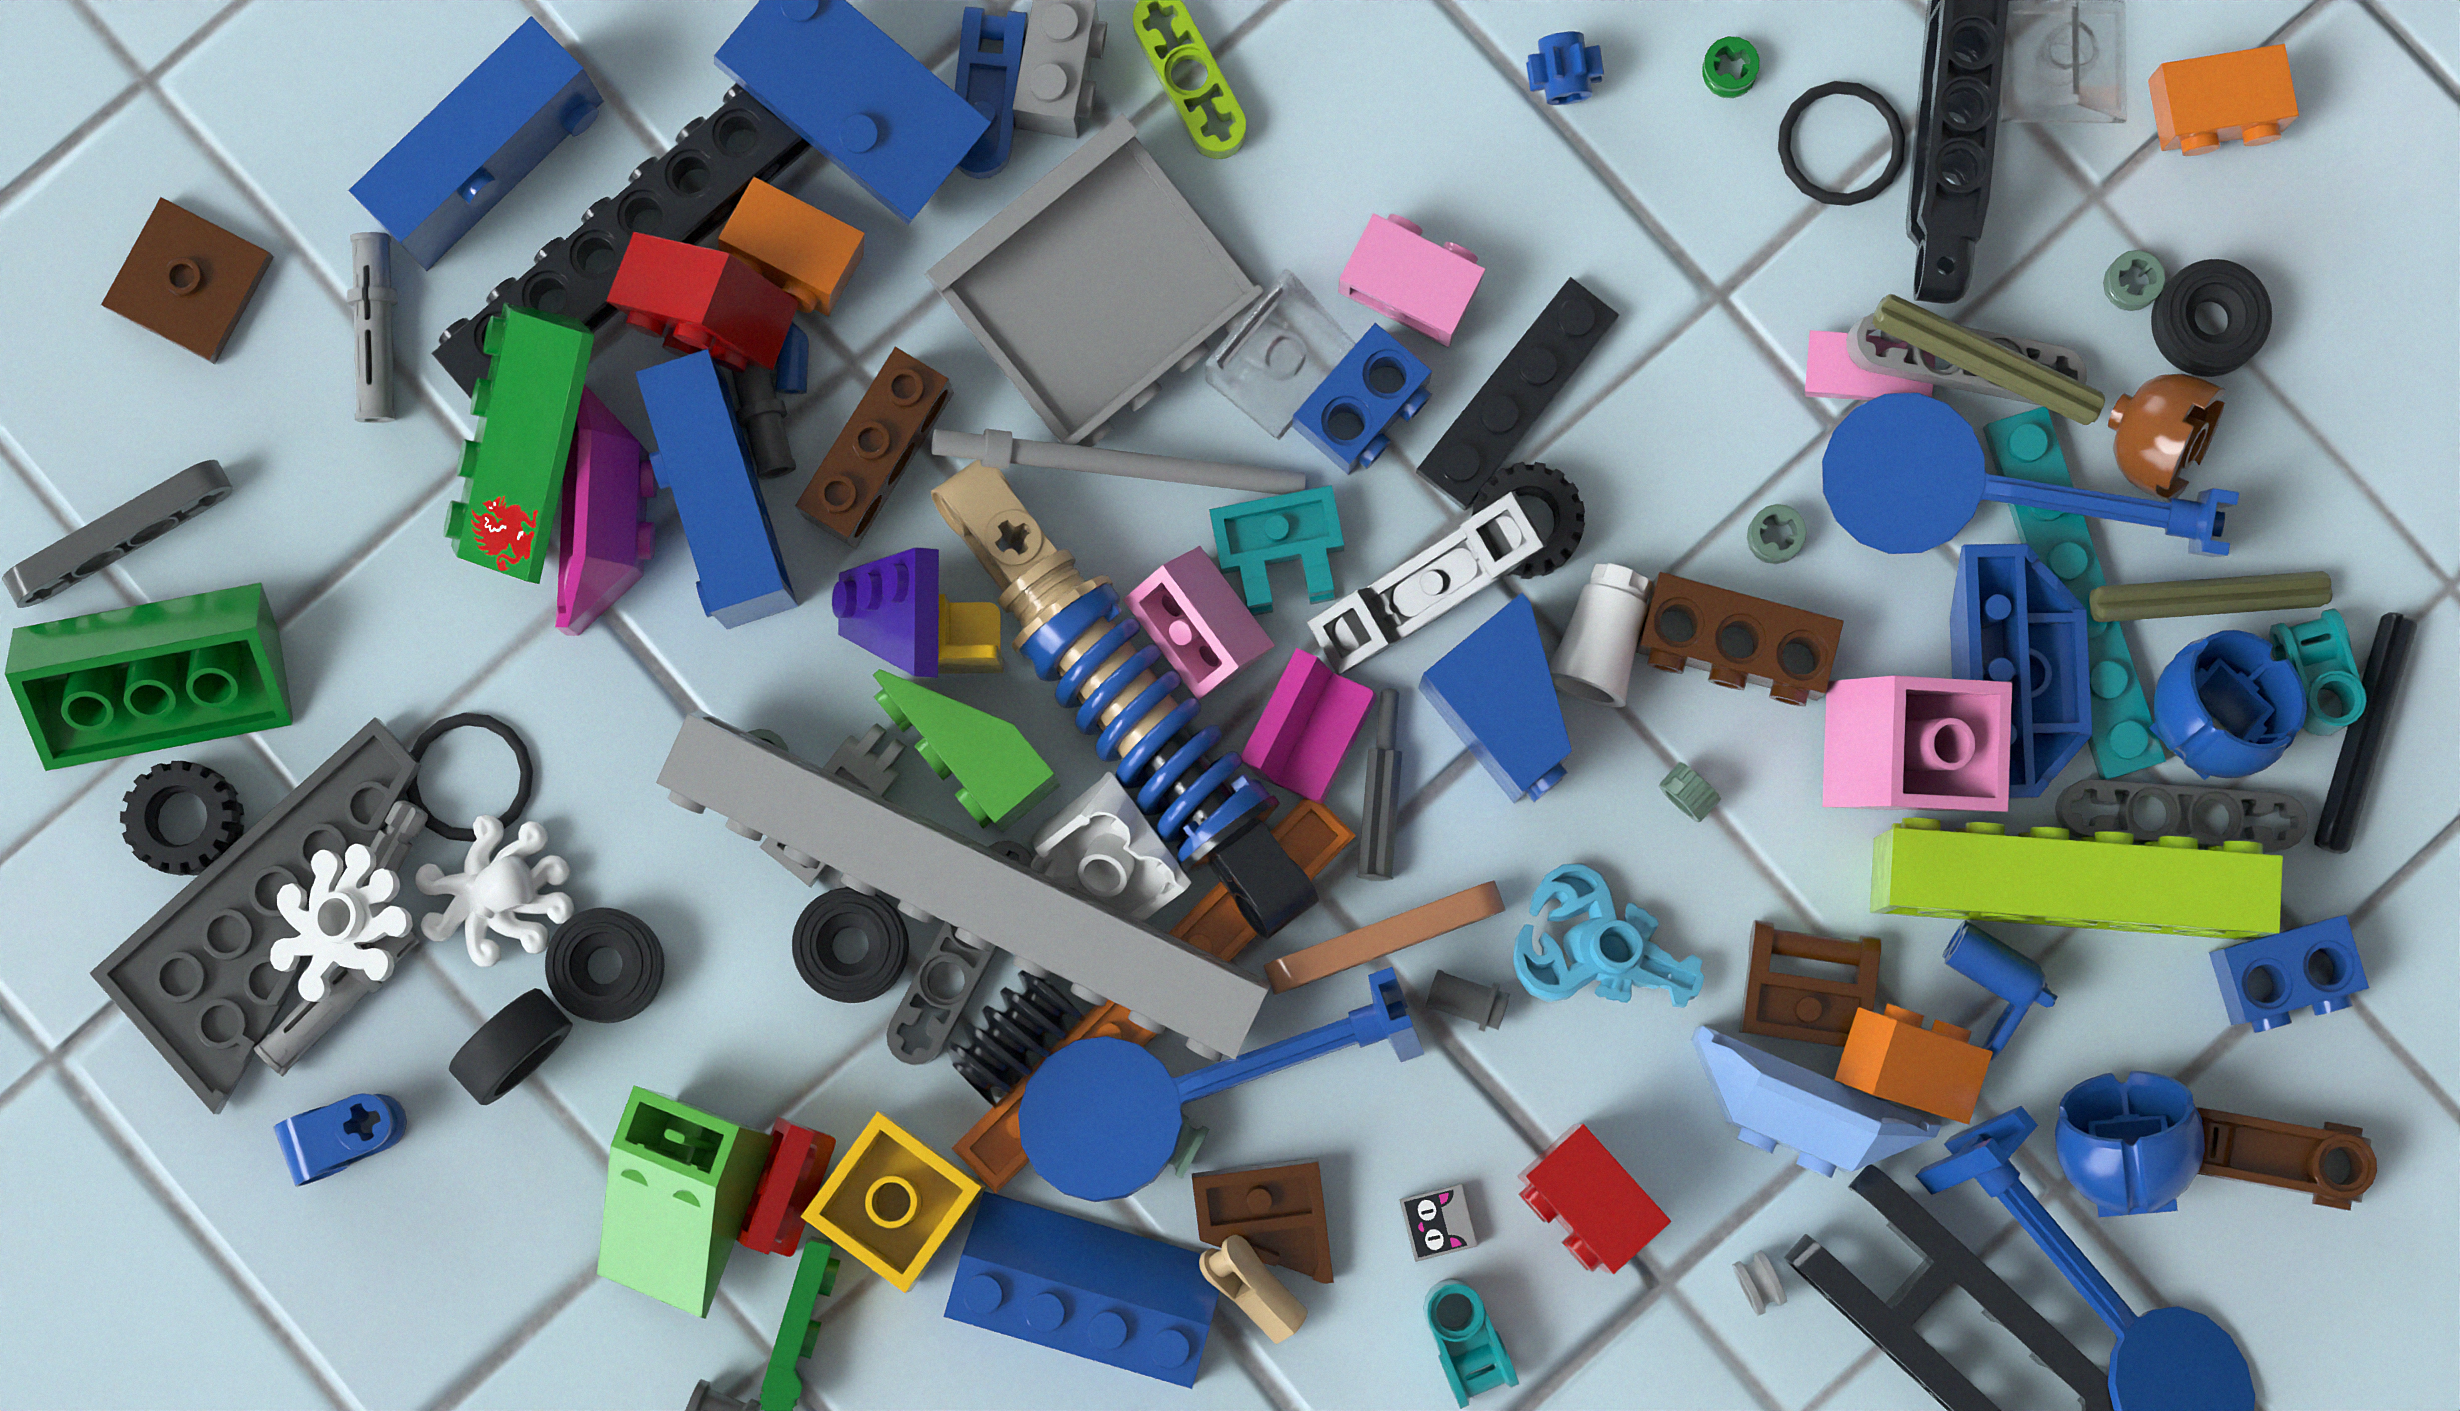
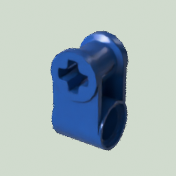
(331, 1136)

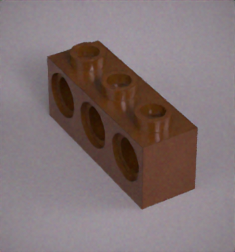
(875, 448)
(1767, 623)

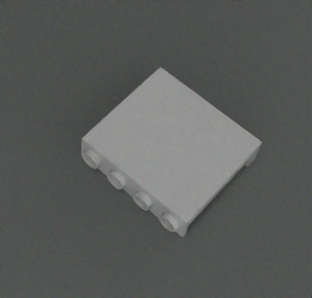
(1094, 286)

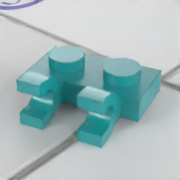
(1277, 532)

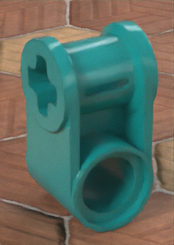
(2322, 666)
(1468, 1345)

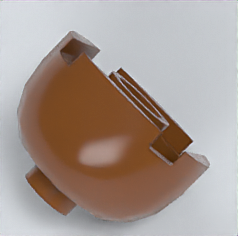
(2165, 431)

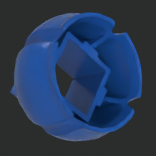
(2243, 690)
(2130, 1142)

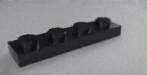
(1517, 393)

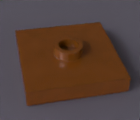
(187, 280)

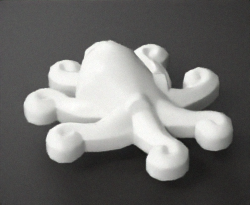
(496, 891)
(340, 920)

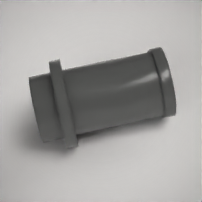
(1468, 1000)

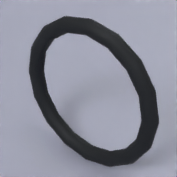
(1866, 94)
(513, 741)

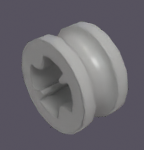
(1759, 1283)

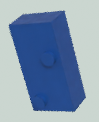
(854, 97)
(479, 143)
(715, 490)

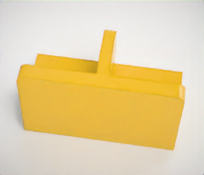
(969, 637)

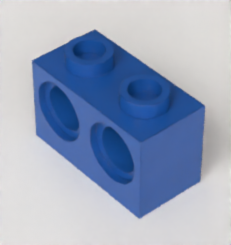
(1350, 391)
(2286, 962)

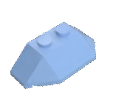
(1803, 1109)

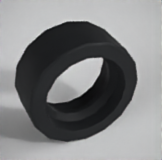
(510, 1046)

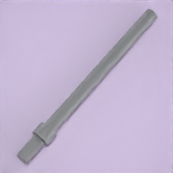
(999, 449)

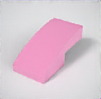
(1835, 375)

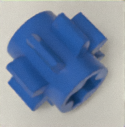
(1565, 68)

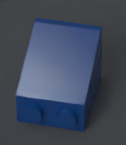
(1504, 702)

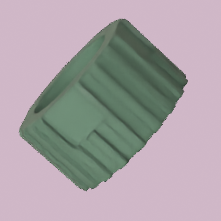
(1689, 792)

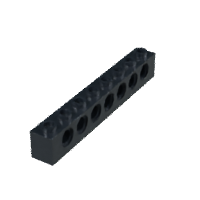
(609, 224)

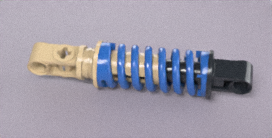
(1076, 641)

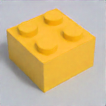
(893, 1201)

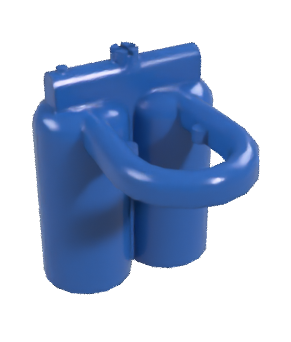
(2001, 972)

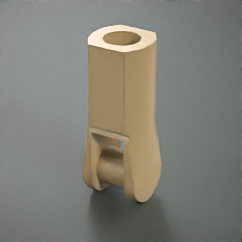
(1253, 1287)

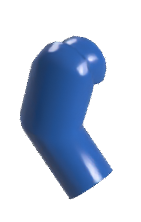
(793, 362)

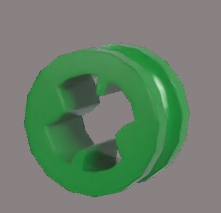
(1726, 85)

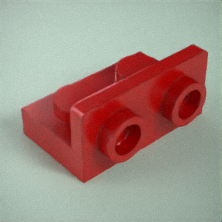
(786, 1188)

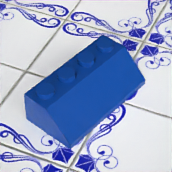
(1084, 1290)

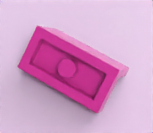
(1308, 728)

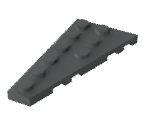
(202, 965)

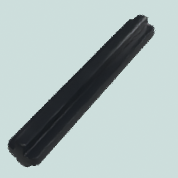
(2366, 734)

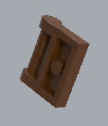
(1806, 1006)

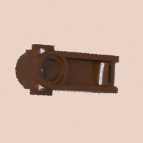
(2286, 1156)

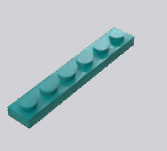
(2121, 737)

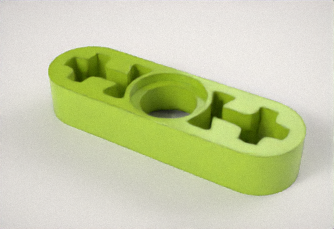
(1195, 122)

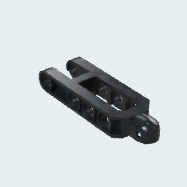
(1959, 82)
(1944, 1261)

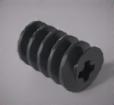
(1012, 1035)

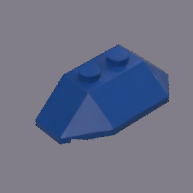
(2027, 629)

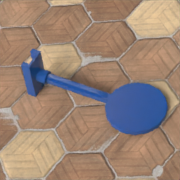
(1912, 475)
(1110, 1115)
(2162, 1357)

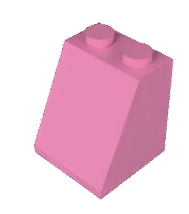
(1917, 744)

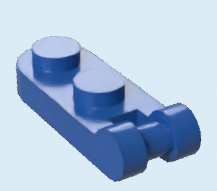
(990, 85)

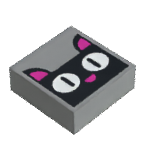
(1438, 1222)

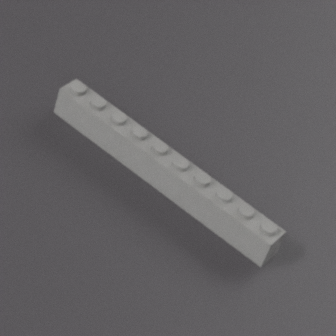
(963, 884)

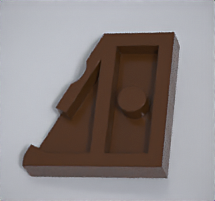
(1273, 1209)

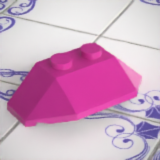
(602, 516)

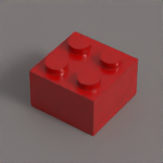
(702, 302)
(1592, 1200)

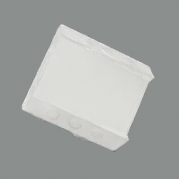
(1109, 852)

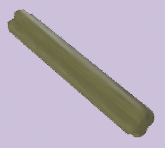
(1988, 359)
(2210, 596)

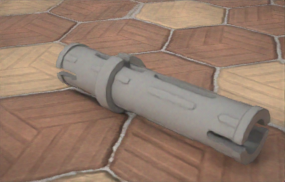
(373, 326)
(314, 1019)

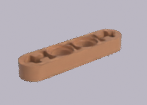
(1384, 937)

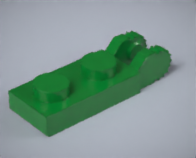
(797, 1331)

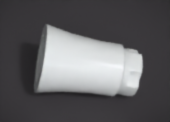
(1602, 637)

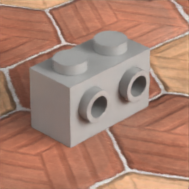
(1056, 66)

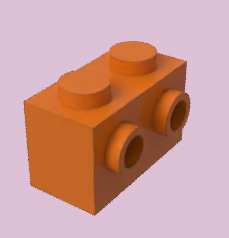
(2223, 99)
(793, 245)
(1914, 1065)

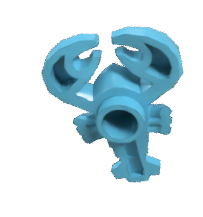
(1599, 947)

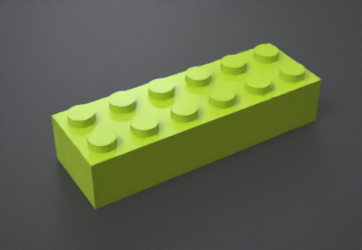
(2076, 884)

